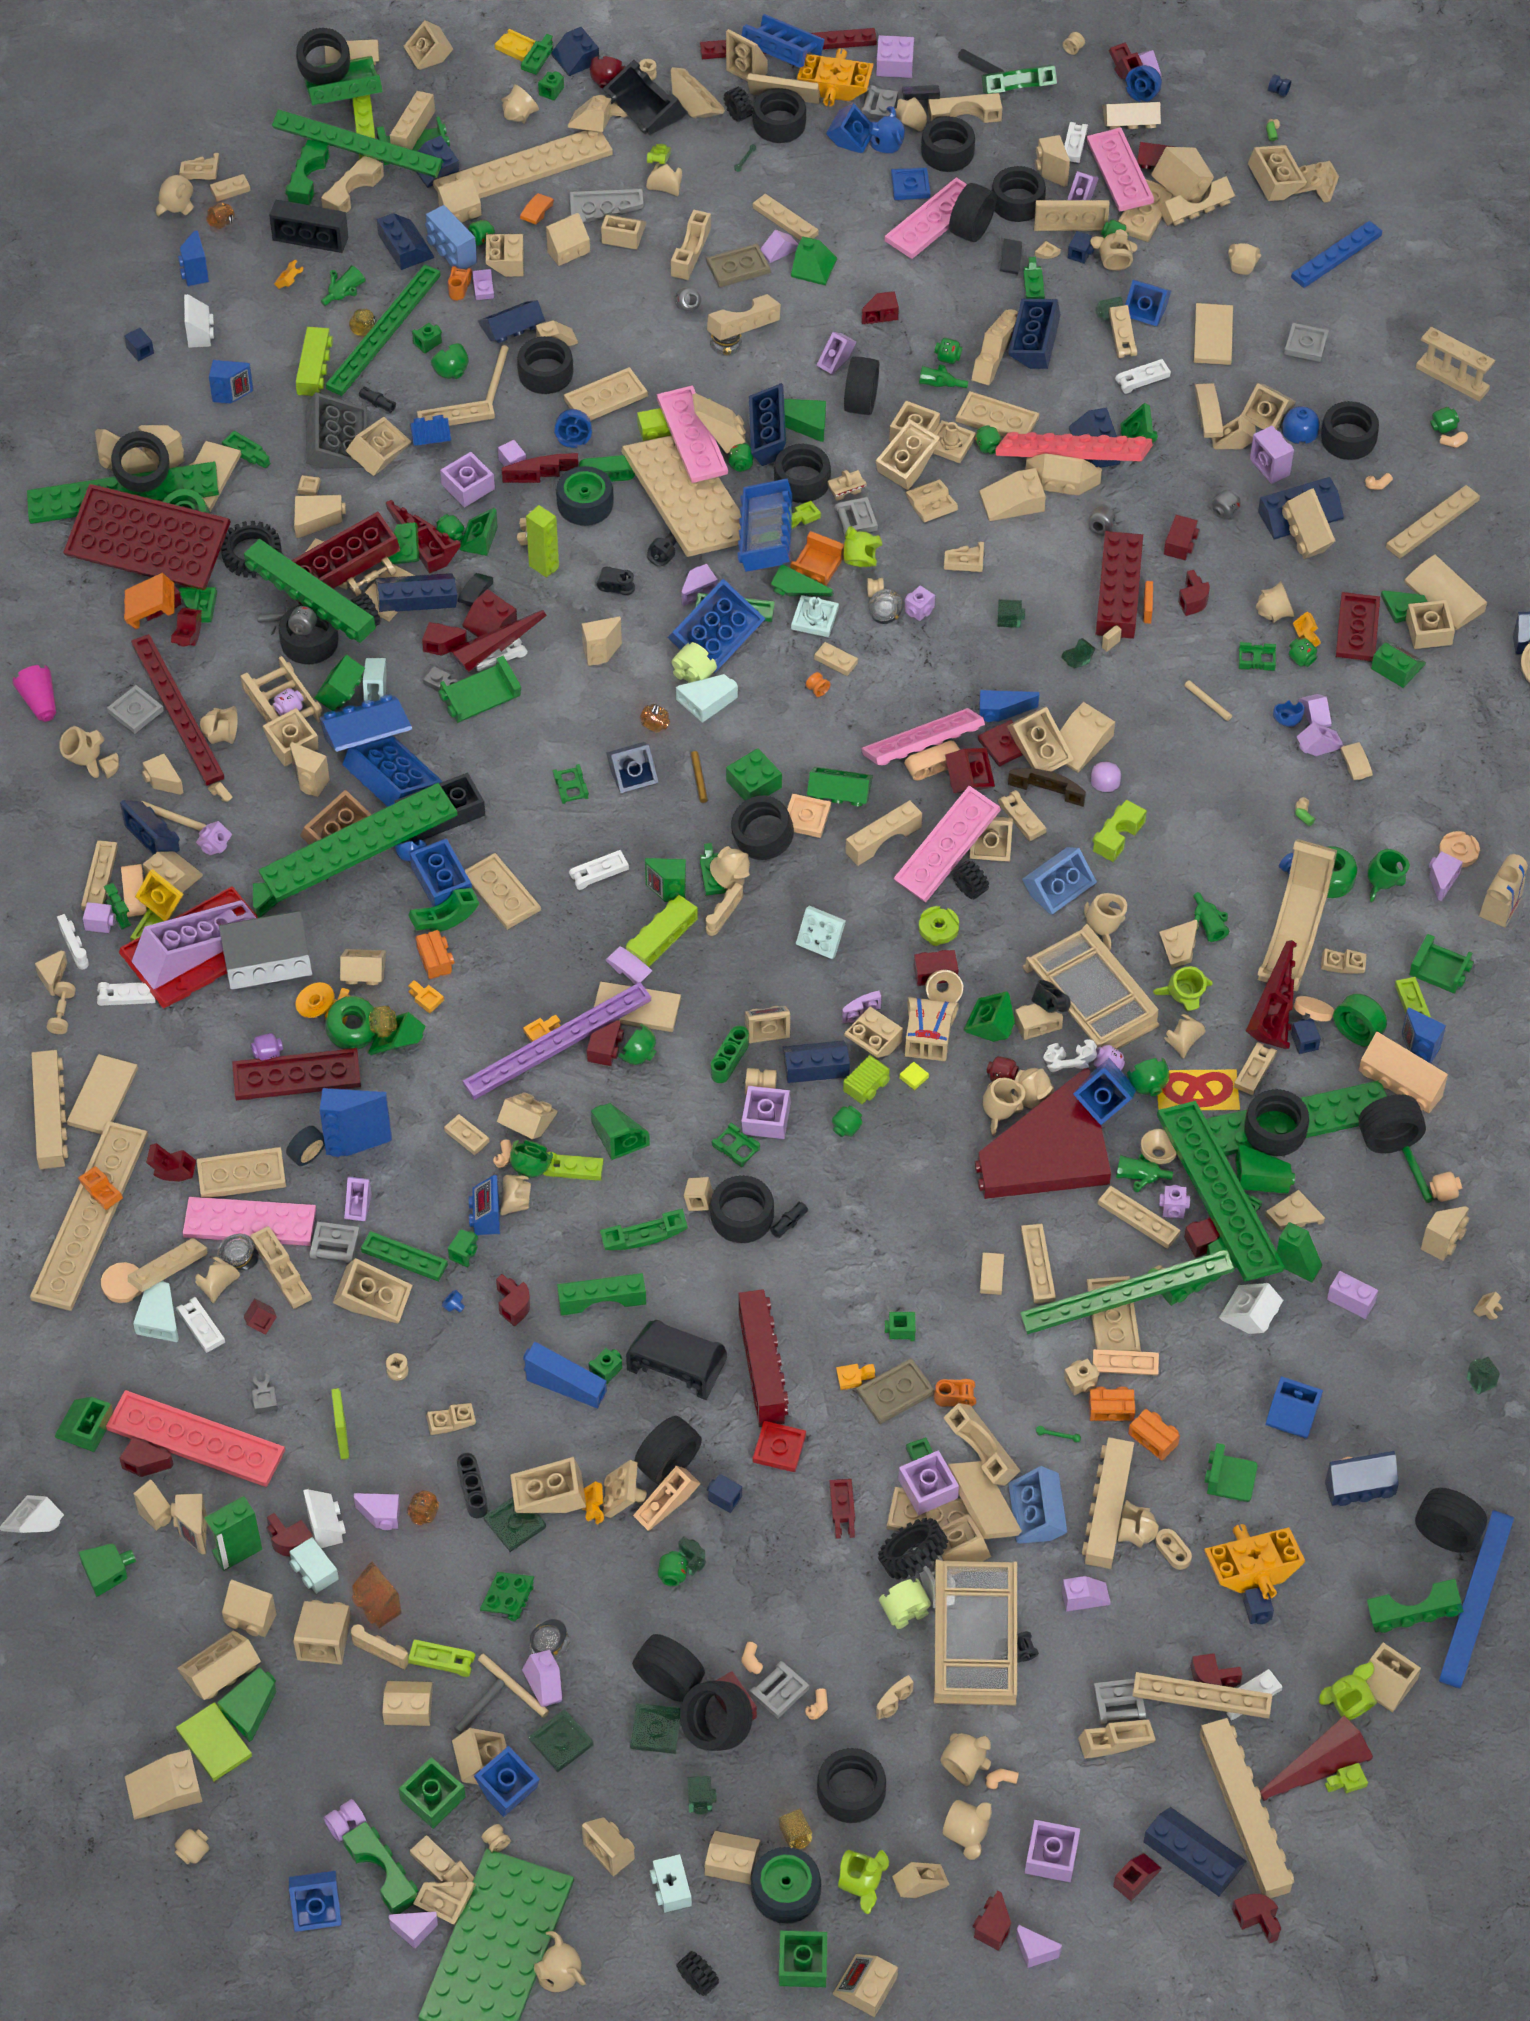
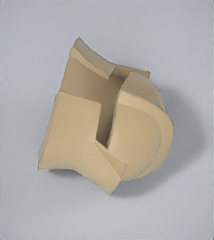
(518, 105)
(1274, 603)
(220, 725)
(730, 867)
(1036, 1086)
(1137, 1525)

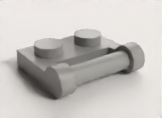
(885, 99)
(861, 512)
(335, 1236)
(784, 1694)
(1114, 1694)

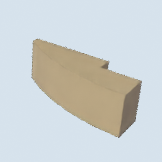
(1116, 1738)

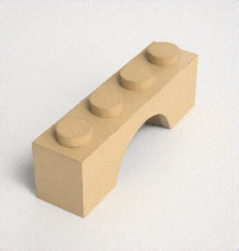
(985, 106)
(364, 173)
(1178, 209)
(696, 235)
(728, 324)
(865, 842)
(994, 1458)

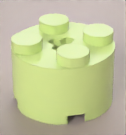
(693, 664)
(905, 1602)

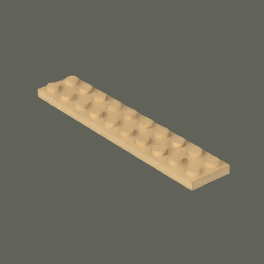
(534, 163)
(87, 1219)

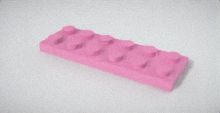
(1120, 169)
(926, 222)
(692, 438)
(922, 736)
(947, 844)
(224, 1217)

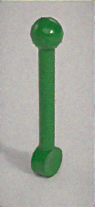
(1040, 1430)

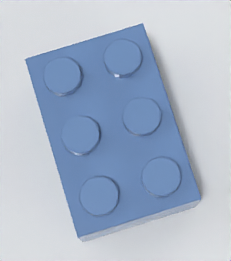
(451, 238)

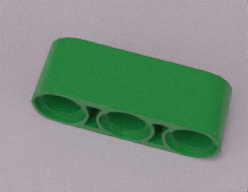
(614, 466)
(730, 1046)

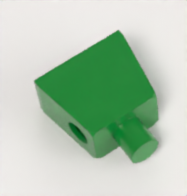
(105, 1567)

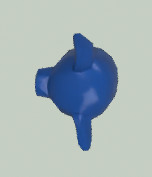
(889, 131)

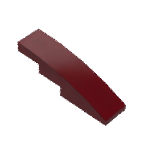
(544, 466)

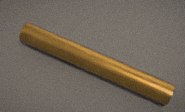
(699, 776)

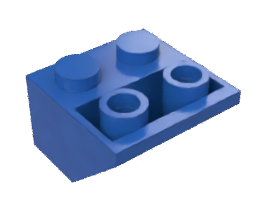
(1294, 1407)

